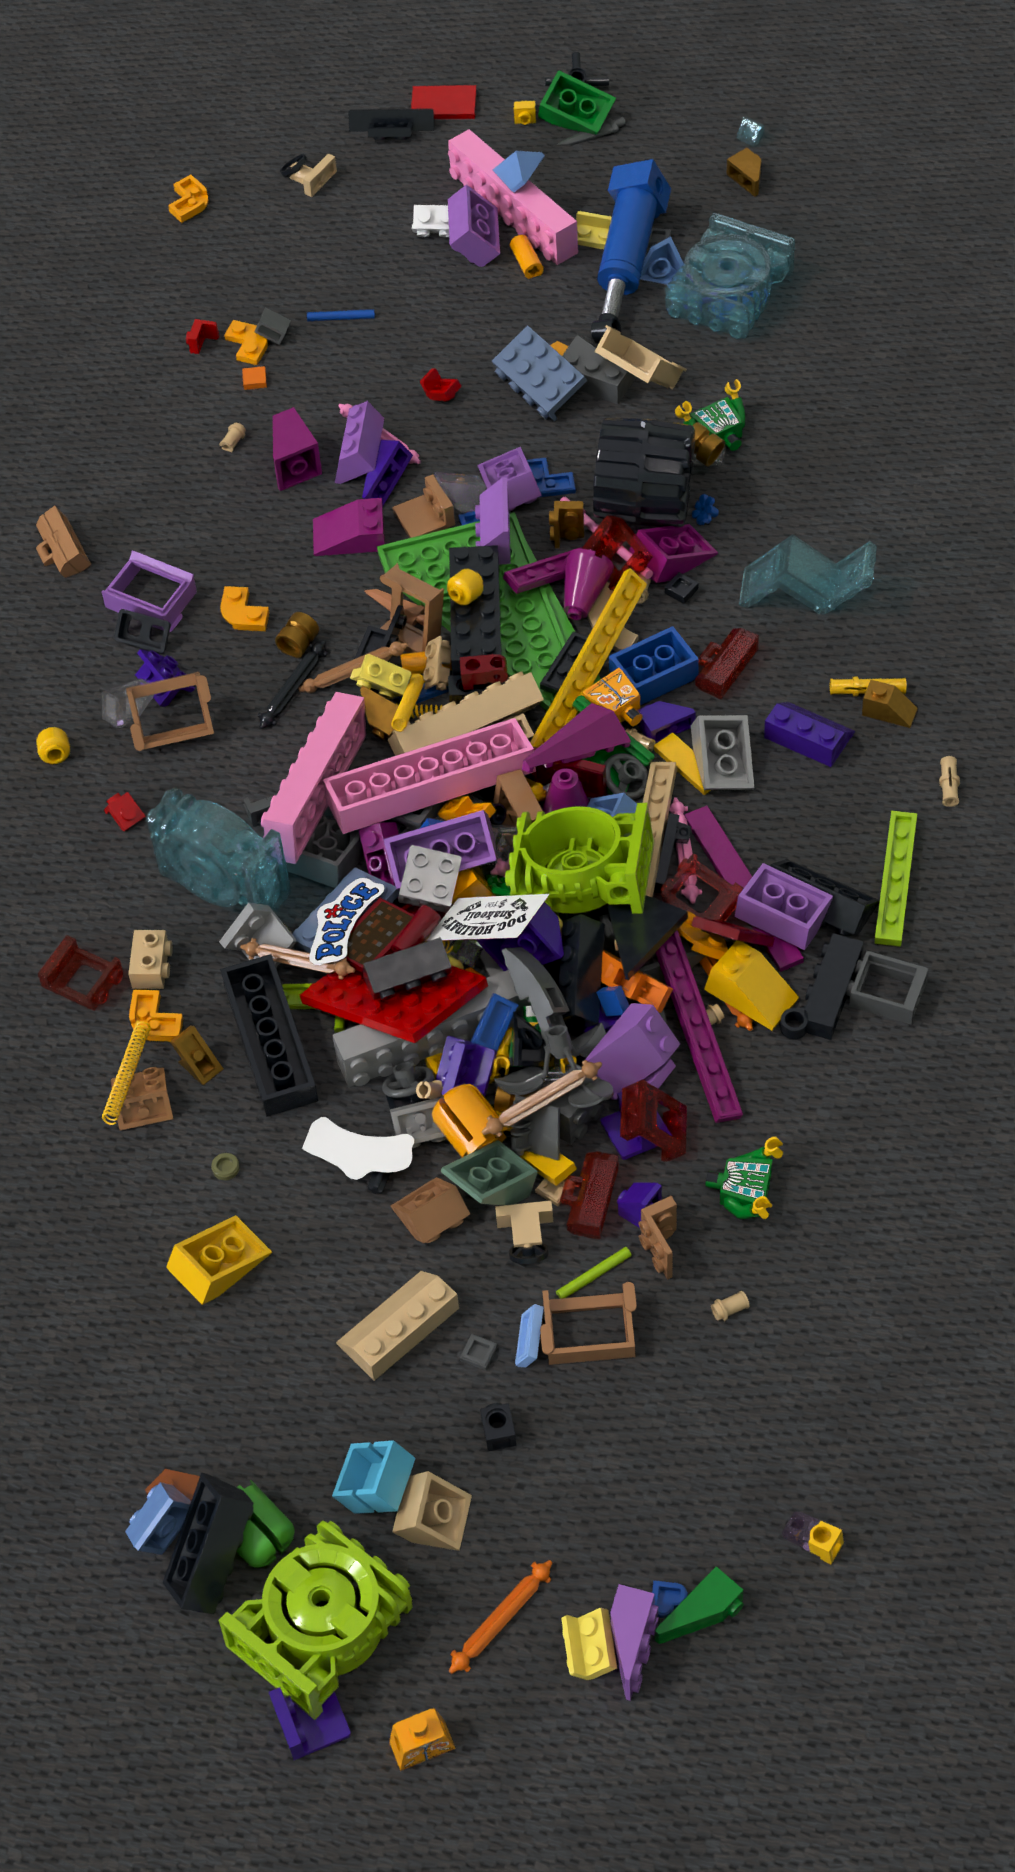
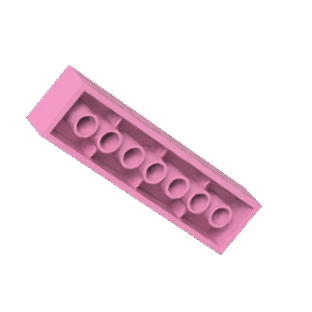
(526, 209)
(326, 754)
(426, 775)

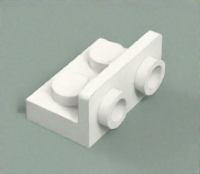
(430, 219)

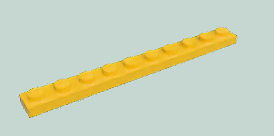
(591, 655)

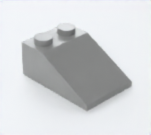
(723, 752)

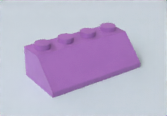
(463, 836)

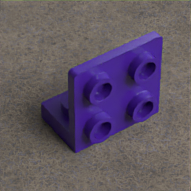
(304, 1733)

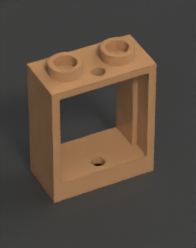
(516, 796)

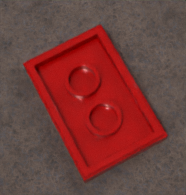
(446, 101)

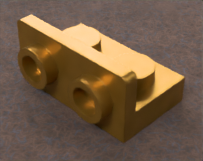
(567, 521)

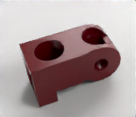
(483, 670)

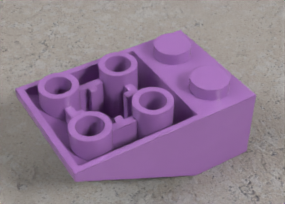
(632, 1625)

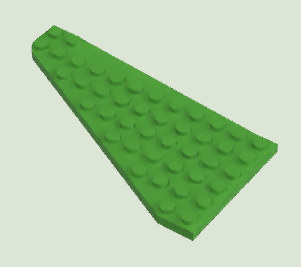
(531, 621)

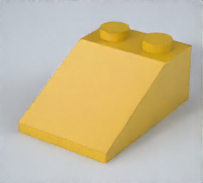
(751, 985)
(216, 1258)

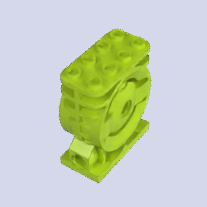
(560, 858)
(320, 1571)

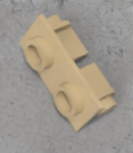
(437, 653)

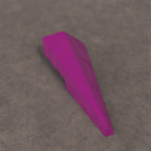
(580, 738)

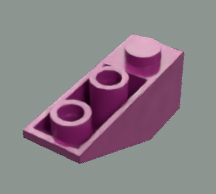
(375, 850)

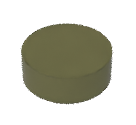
(225, 1166)

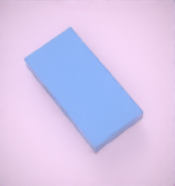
(529, 1336)

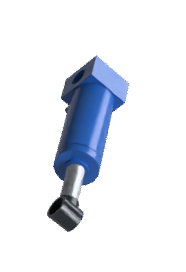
(639, 197)

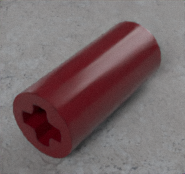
(417, 929)

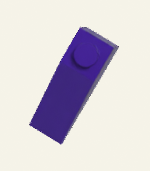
(389, 466)

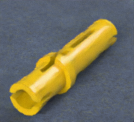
(859, 686)

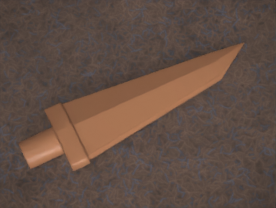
(414, 612)

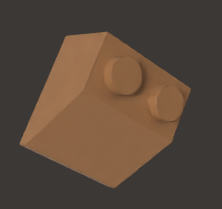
(431, 1210)

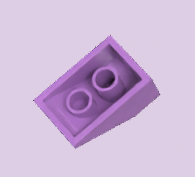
(520, 479)
(633, 1047)

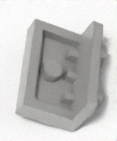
(417, 1121)

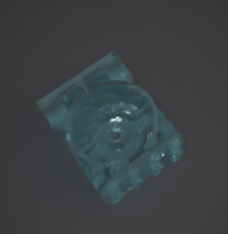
(736, 272)
(217, 853)

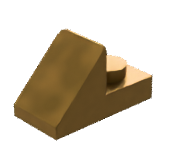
(196, 1055)

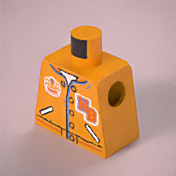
(616, 694)
(420, 1738)

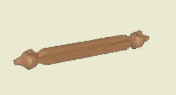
(345, 670)
(295, 958)
(541, 1098)

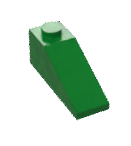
(706, 1605)

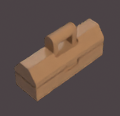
(62, 540)

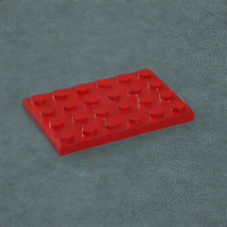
(404, 1016)

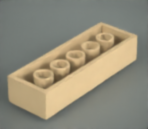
(472, 713)

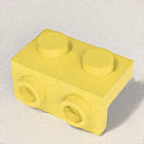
(381, 675)

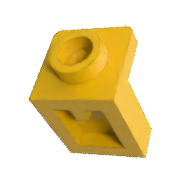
(524, 112)

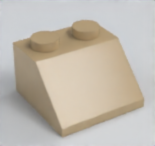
(432, 1512)

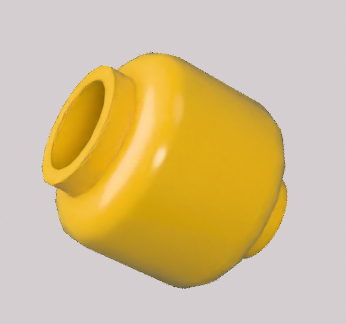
(465, 586)
(53, 745)

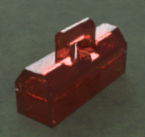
(728, 663)
(595, 1193)

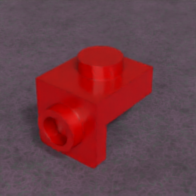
(200, 330)
(439, 388)
(124, 810)

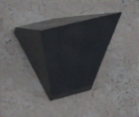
(527, 1044)

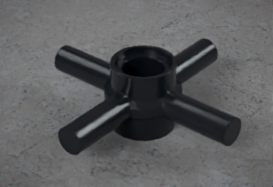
(580, 74)

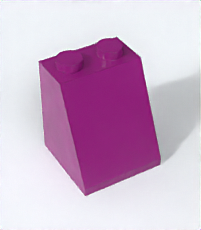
(294, 450)

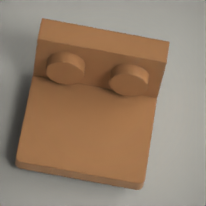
(427, 512)
(145, 1100)
(656, 1225)

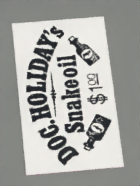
(488, 917)

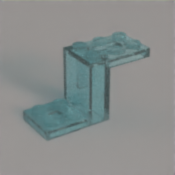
(808, 575)

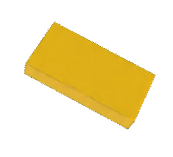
(550, 1169)

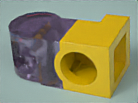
(814, 1536)

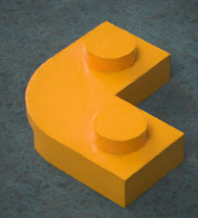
(193, 199)
(252, 345)
(236, 612)
(703, 943)
(146, 1007)

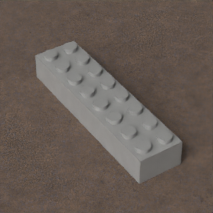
(372, 1053)

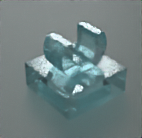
(750, 131)

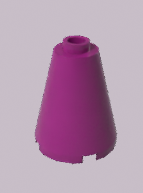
(584, 581)
(564, 792)

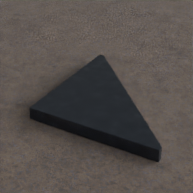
(643, 934)

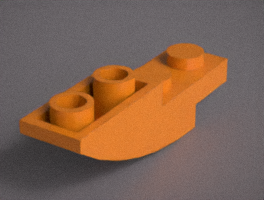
(640, 986)

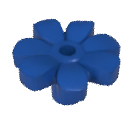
(705, 510)

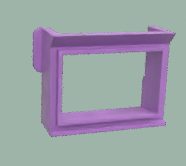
(116, 599)

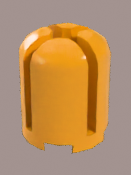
(463, 1117)

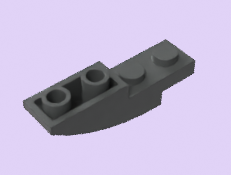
(536, 984)

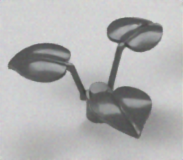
(560, 1045)

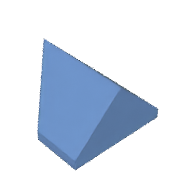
(518, 168)
(661, 262)

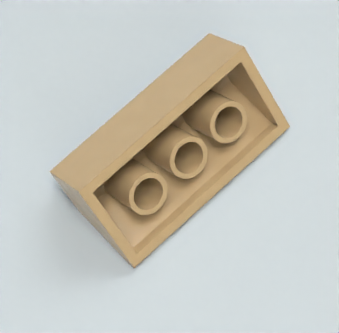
(399, 1323)

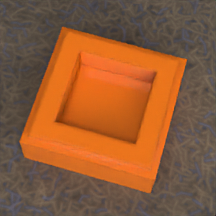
(254, 378)

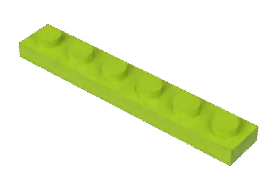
(895, 878)

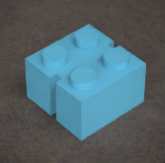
(374, 1477)

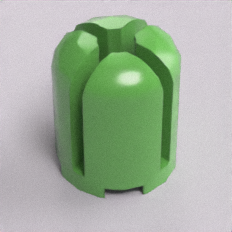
(264, 1530)

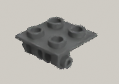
(537, 1132)

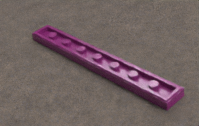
(732, 869)
(698, 1031)

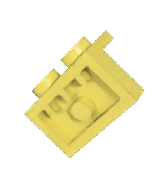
(592, 229)
(589, 1644)

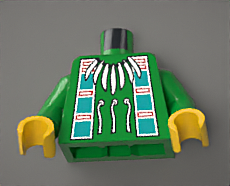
(721, 418)
(747, 1181)

